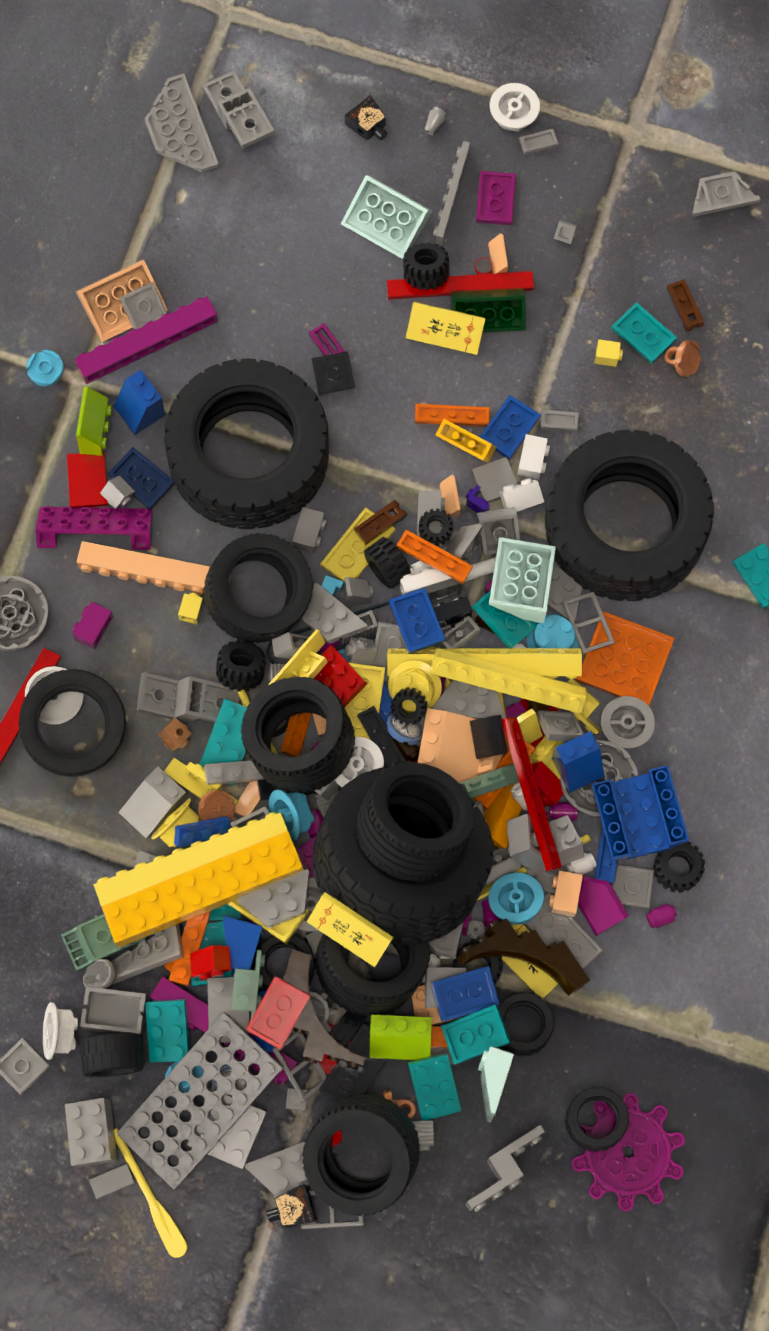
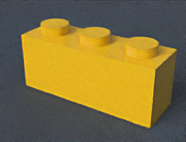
(466, 441)

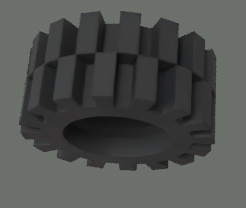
(436, 516)
(414, 696)

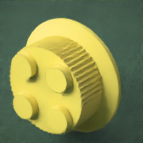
(415, 675)
(180, 816)

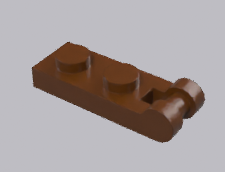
(685, 305)
(380, 522)

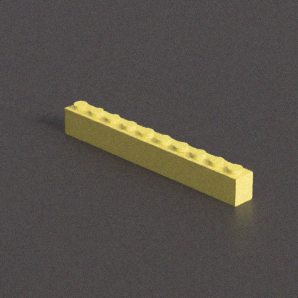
(539, 661)
(187, 859)

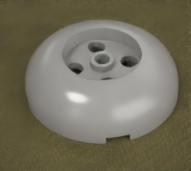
(21, 594)
(614, 760)

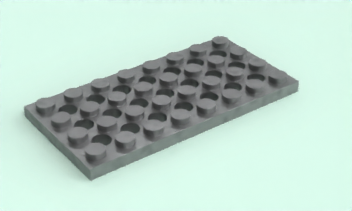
(186, 1101)

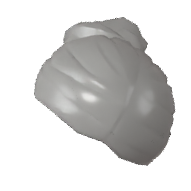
(99, 974)

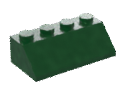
(501, 307)

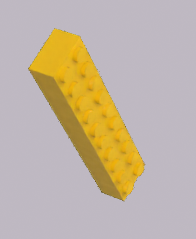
(201, 889)

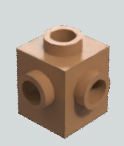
(175, 735)

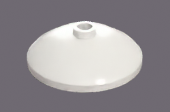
(62, 708)

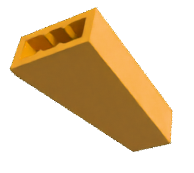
(498, 814)

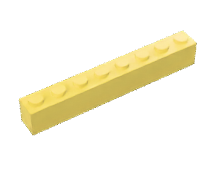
(508, 680)

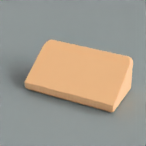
(498, 254)
(449, 492)
(248, 801)

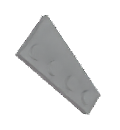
(149, 954)

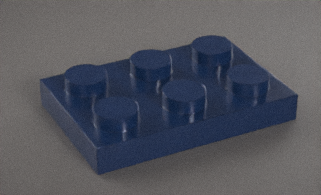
(143, 477)

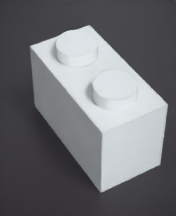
(532, 457)
(522, 495)

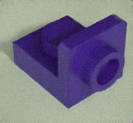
(475, 503)

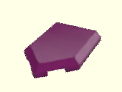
(600, 904)

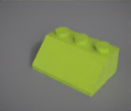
(93, 422)
(400, 1037)

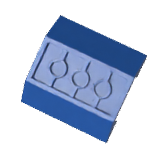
(640, 814)

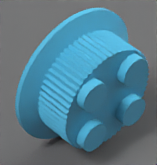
(553, 633)
(293, 810)
(516, 898)

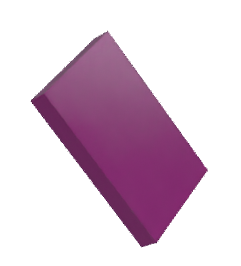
(495, 198)

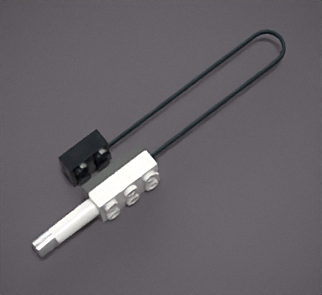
(439, 588)

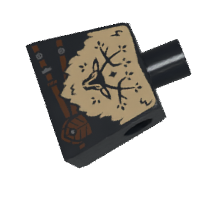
(367, 119)
(294, 1208)

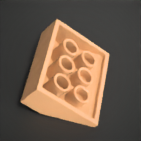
(103, 302)
(449, 744)

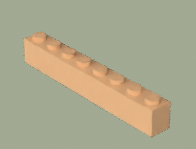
(142, 567)

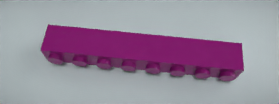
(146, 340)
(198, 1019)

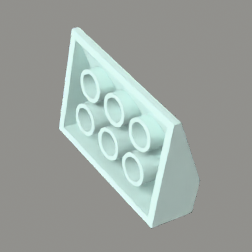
(386, 216)
(522, 579)
(494, 1071)

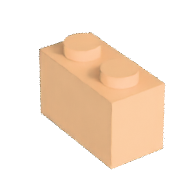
(566, 893)

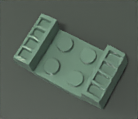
(92, 942)

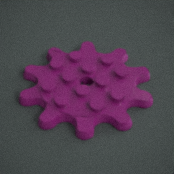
(645, 1168)

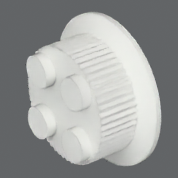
(514, 106)
(365, 758)
(58, 1031)

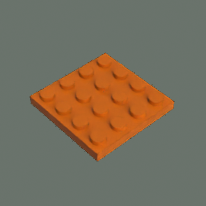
(630, 664)

